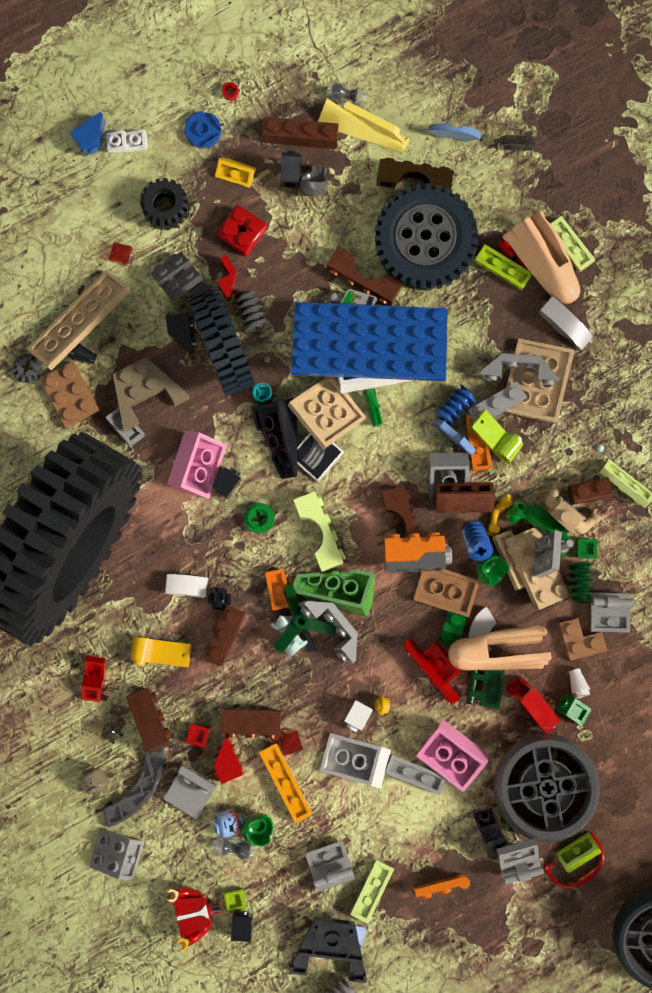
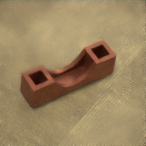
(384, 288)
(396, 502)

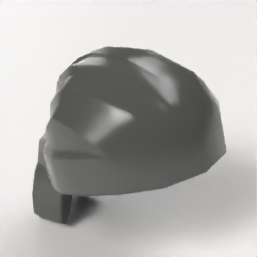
(314, 183)

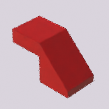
(227, 283)
(94, 679)

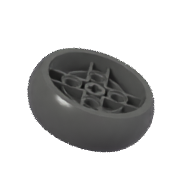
(536, 802)

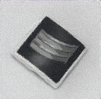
(316, 460)

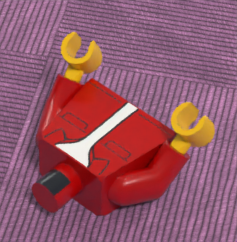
(192, 914)

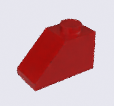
(227, 763)

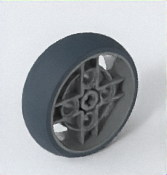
(630, 935)

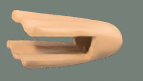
(545, 257)
(473, 651)

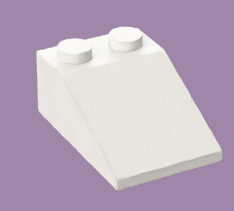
(355, 760)

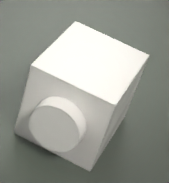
(357, 716)

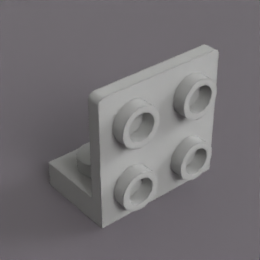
(190, 791)
(116, 855)

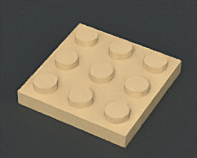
(326, 412)

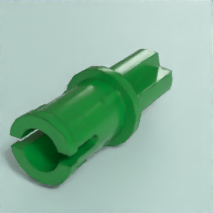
(373, 407)

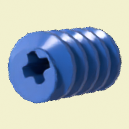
(455, 405)
(477, 541)

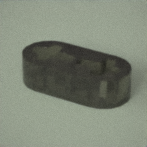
(517, 142)

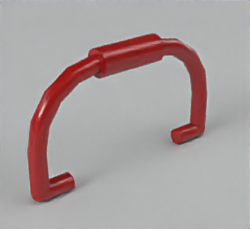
(584, 878)

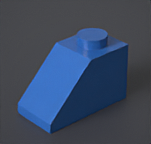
(89, 134)

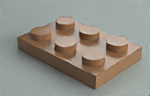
(69, 394)
(447, 591)

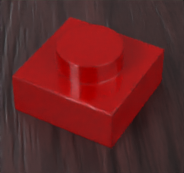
(197, 735)

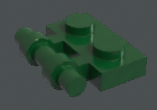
(491, 688)

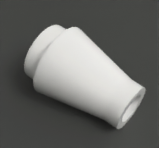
(579, 686)

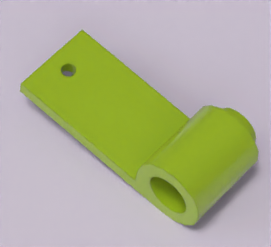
(495, 437)

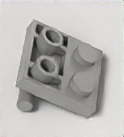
(548, 553)
(610, 612)
(519, 861)
(330, 866)

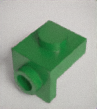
(452, 628)

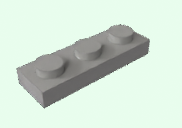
(499, 402)
(415, 774)

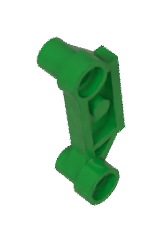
(538, 518)

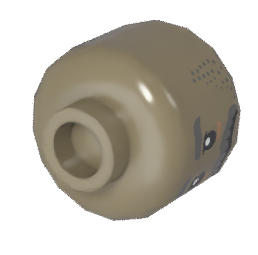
(93, 780)

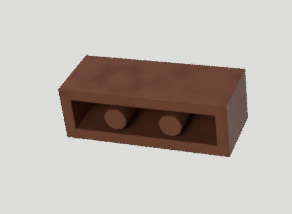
(464, 497)
(225, 635)
(149, 720)
(250, 723)

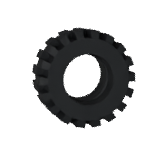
(159, 190)

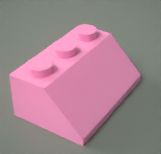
(196, 464)
(453, 755)

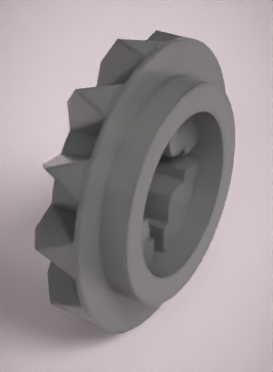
(31, 375)

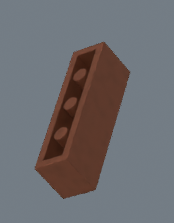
(300, 133)

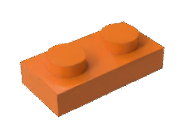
(276, 582)

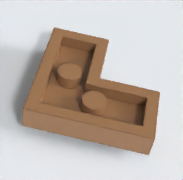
(576, 644)

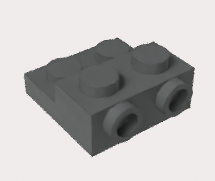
(176, 276)

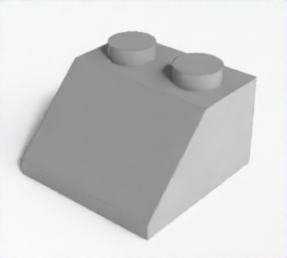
(447, 469)

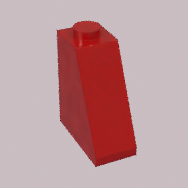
(533, 704)

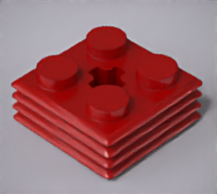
(239, 219)

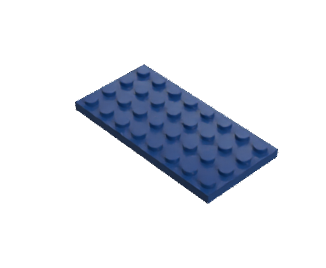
(370, 341)

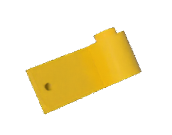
(160, 652)

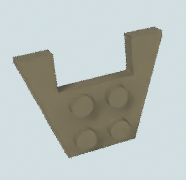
(140, 383)

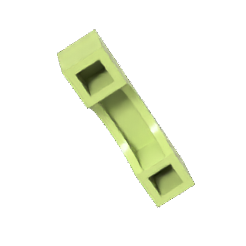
(310, 509)

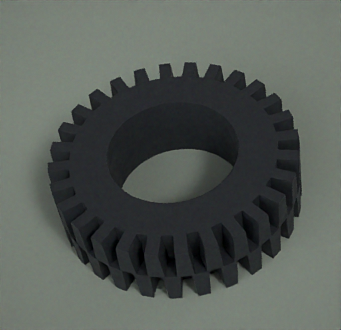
(62, 533)

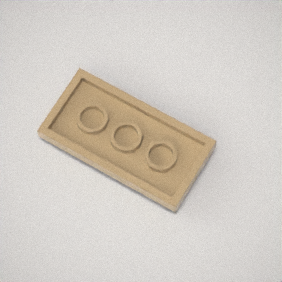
(542, 590)

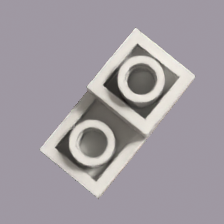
(127, 142)
(186, 585)

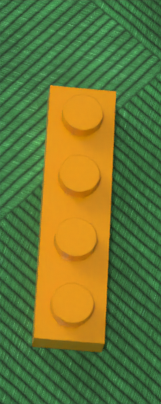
(286, 783)

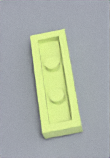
(576, 250)
(627, 483)
(372, 891)

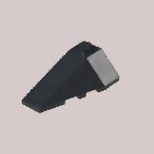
(280, 434)

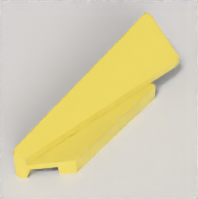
(363, 125)

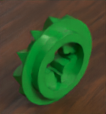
(264, 510)

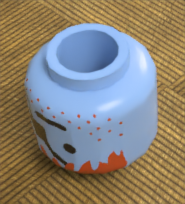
(227, 823)

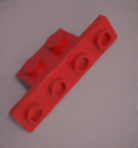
(437, 666)

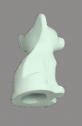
(282, 624)

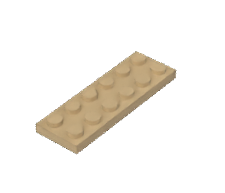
(79, 319)

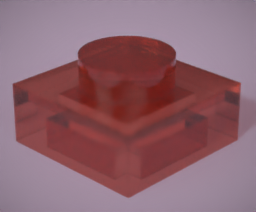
(120, 254)
(290, 743)

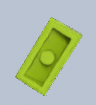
(578, 852)

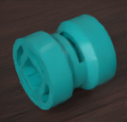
(262, 390)

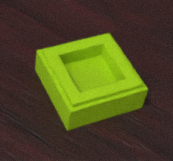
(235, 900)

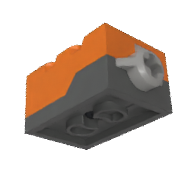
(416, 553)

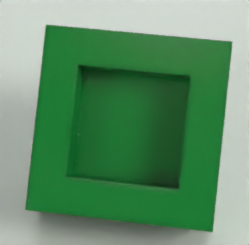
(587, 548)

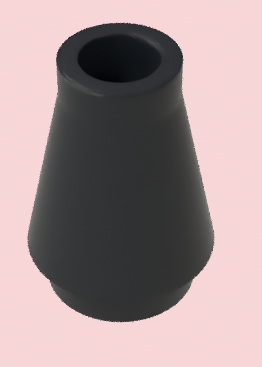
(82, 354)

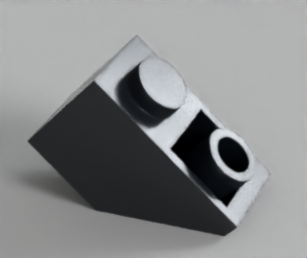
(290, 169)
(179, 330)
(489, 831)

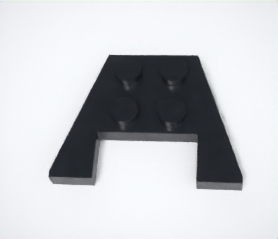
(331, 940)

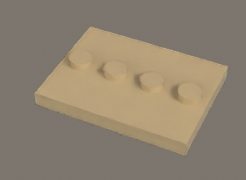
(542, 401)

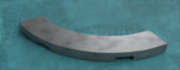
(140, 792)

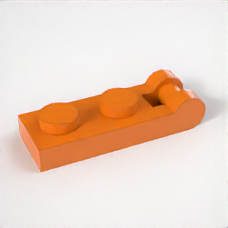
(442, 886)

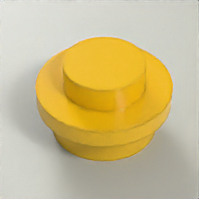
(382, 705)

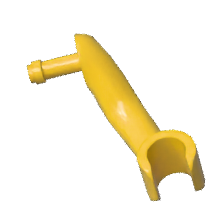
(503, 504)

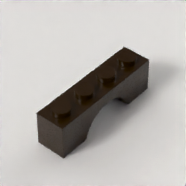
(393, 172)

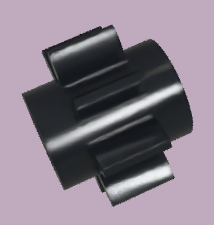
(219, 598)

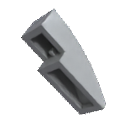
(565, 323)

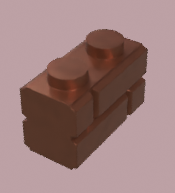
(589, 491)

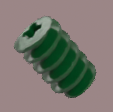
(579, 582)

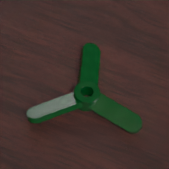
(295, 628)

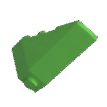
(347, 590)

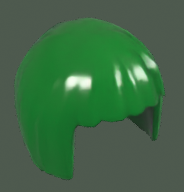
(491, 570)
(257, 829)

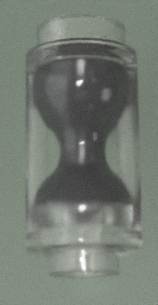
(339, 91)
(243, 850)

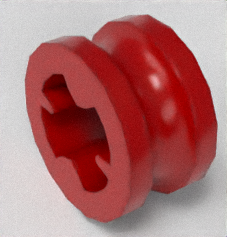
(234, 87)

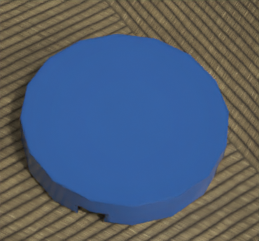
(203, 130)

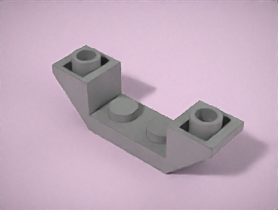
(495, 368)
(347, 648)

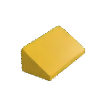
(235, 172)

